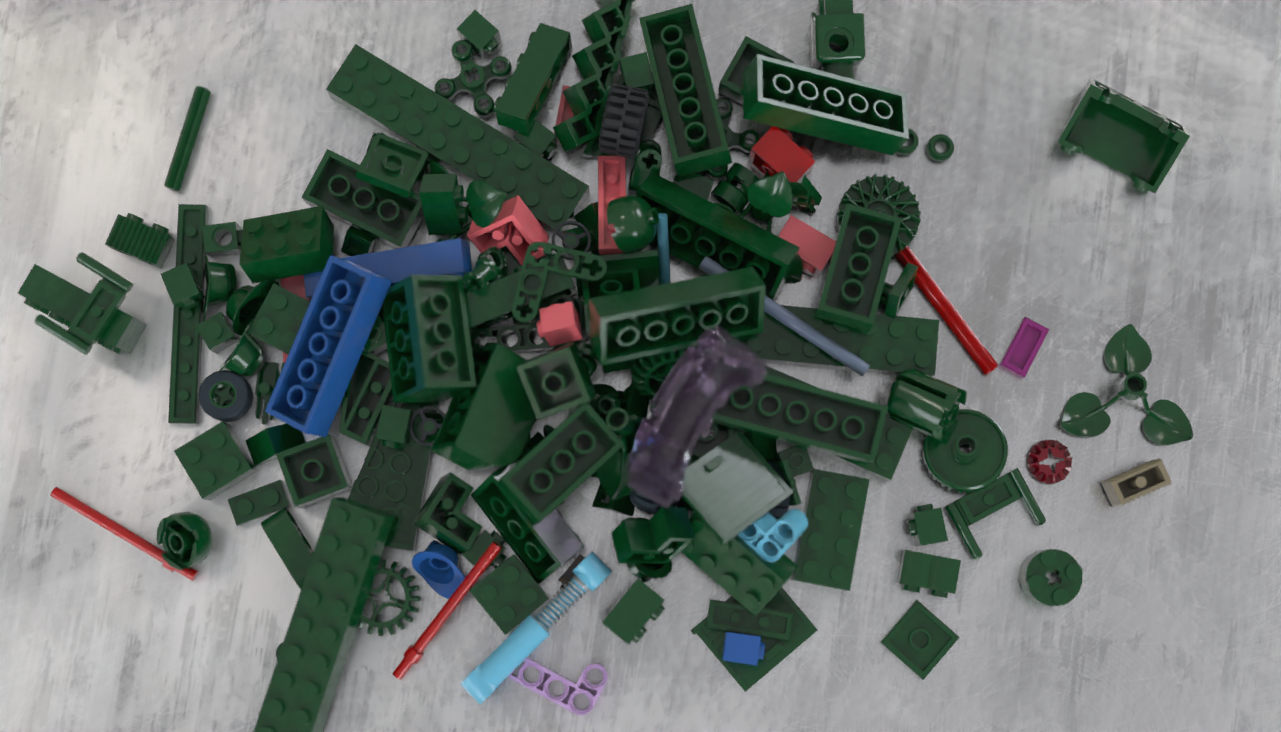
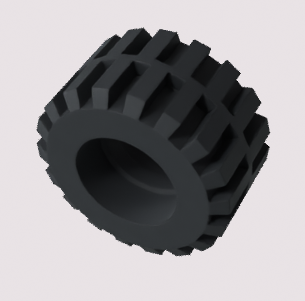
(623, 121)

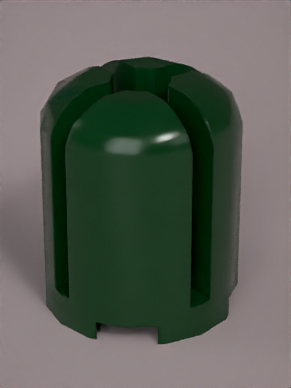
(925, 403)

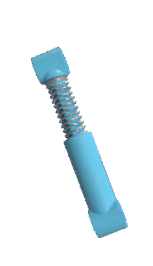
(533, 630)

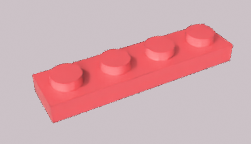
(610, 186)

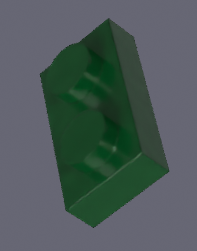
(259, 502)

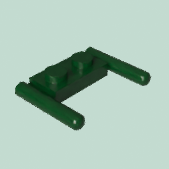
(96, 310)
(981, 504)

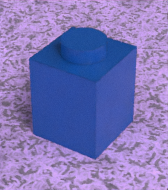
(742, 648)

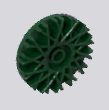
(887, 197)
(972, 469)

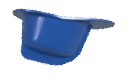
(439, 568)

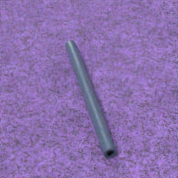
(800, 327)

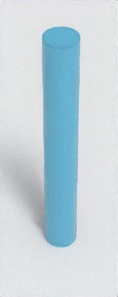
(663, 249)

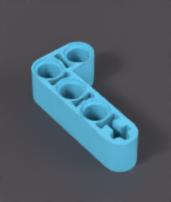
(773, 537)

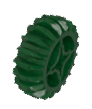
(651, 371)
(378, 610)

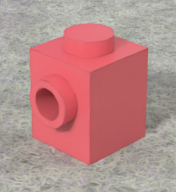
(559, 323)

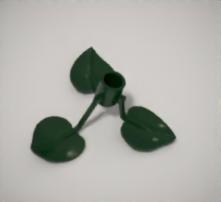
(482, 199)
(770, 199)
(1132, 355)
(614, 471)

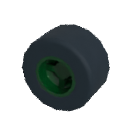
(217, 390)

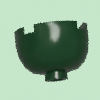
(633, 222)
(185, 539)

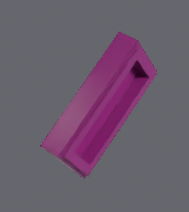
(1023, 347)

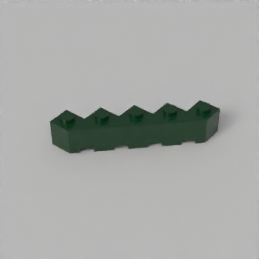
(597, 66)

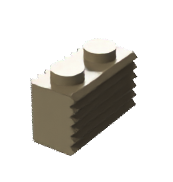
(1136, 482)

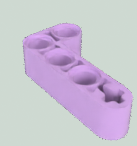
(572, 688)

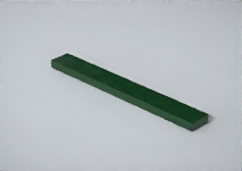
(185, 335)

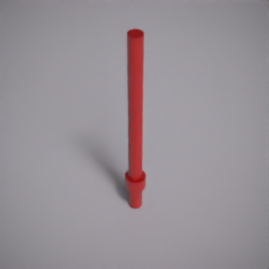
(118, 530)
(415, 652)

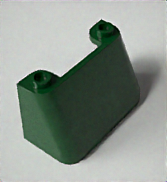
(1123, 135)

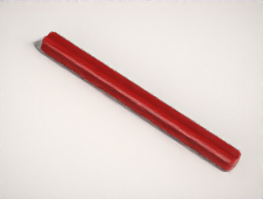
(949, 313)

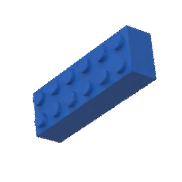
(328, 346)

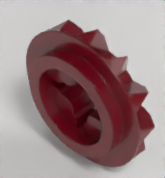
(1042, 472)

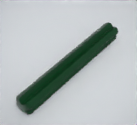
(187, 138)

